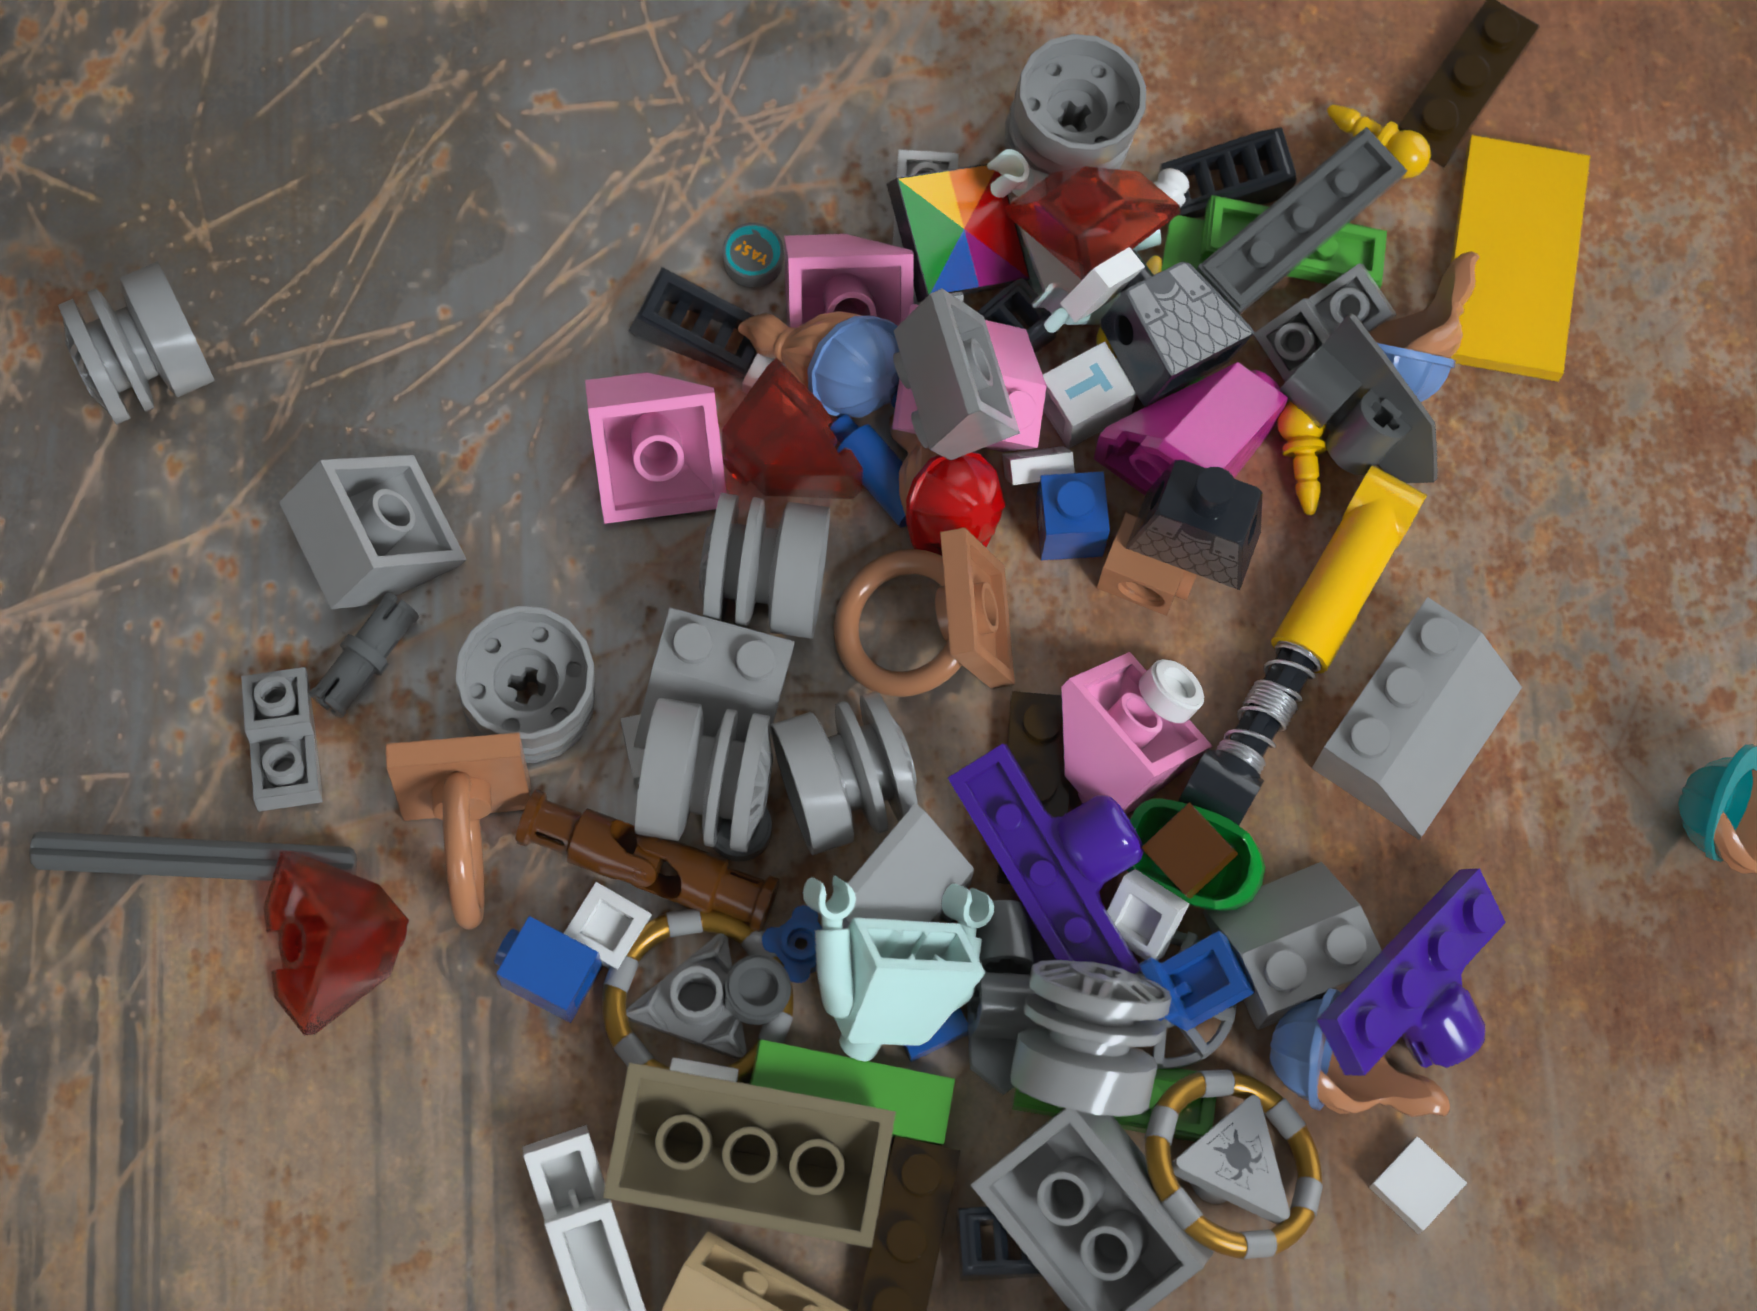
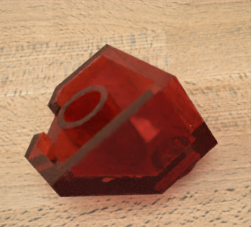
(1092, 214)
(785, 444)
(333, 940)

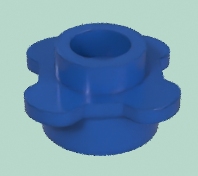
(782, 941)

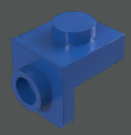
(1200, 981)

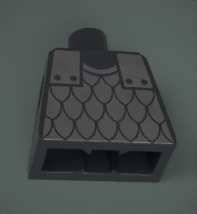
(1172, 330)
(1200, 522)

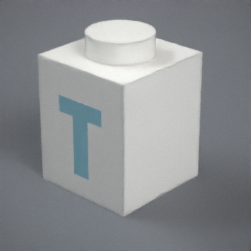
(1087, 395)

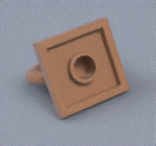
(968, 610)
(460, 784)

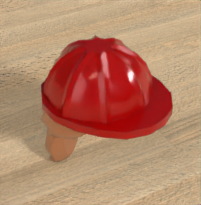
(946, 494)

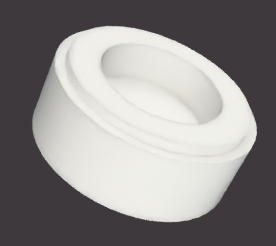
(1171, 691)

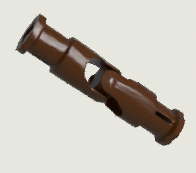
(617, 852)

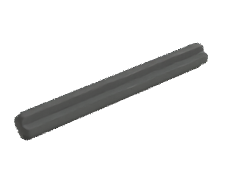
(173, 856)

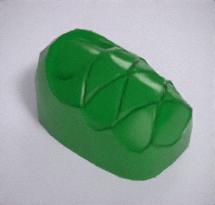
(1230, 887)

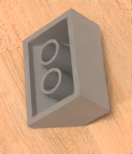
(1420, 719)
(1090, 1216)

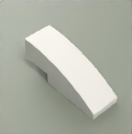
(582, 1223)

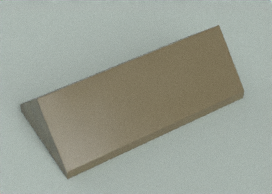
(749, 1155)

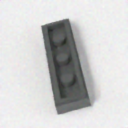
(1302, 220)

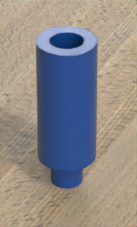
(878, 463)

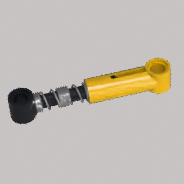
(1307, 640)

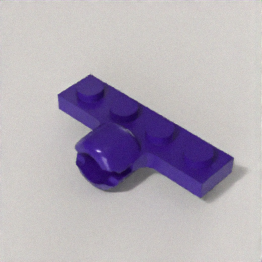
(1054, 860)
(1417, 985)

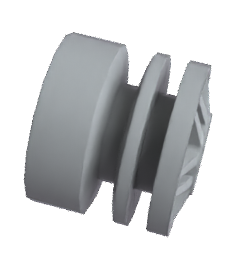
(1076, 105)
(135, 343)
(765, 565)
(523, 648)
(844, 771)
(703, 775)
(1090, 1038)

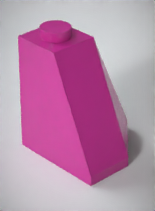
(1206, 424)

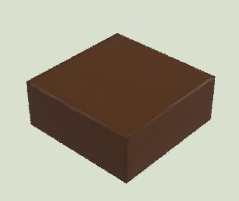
(1189, 850)

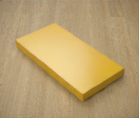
(1525, 223)

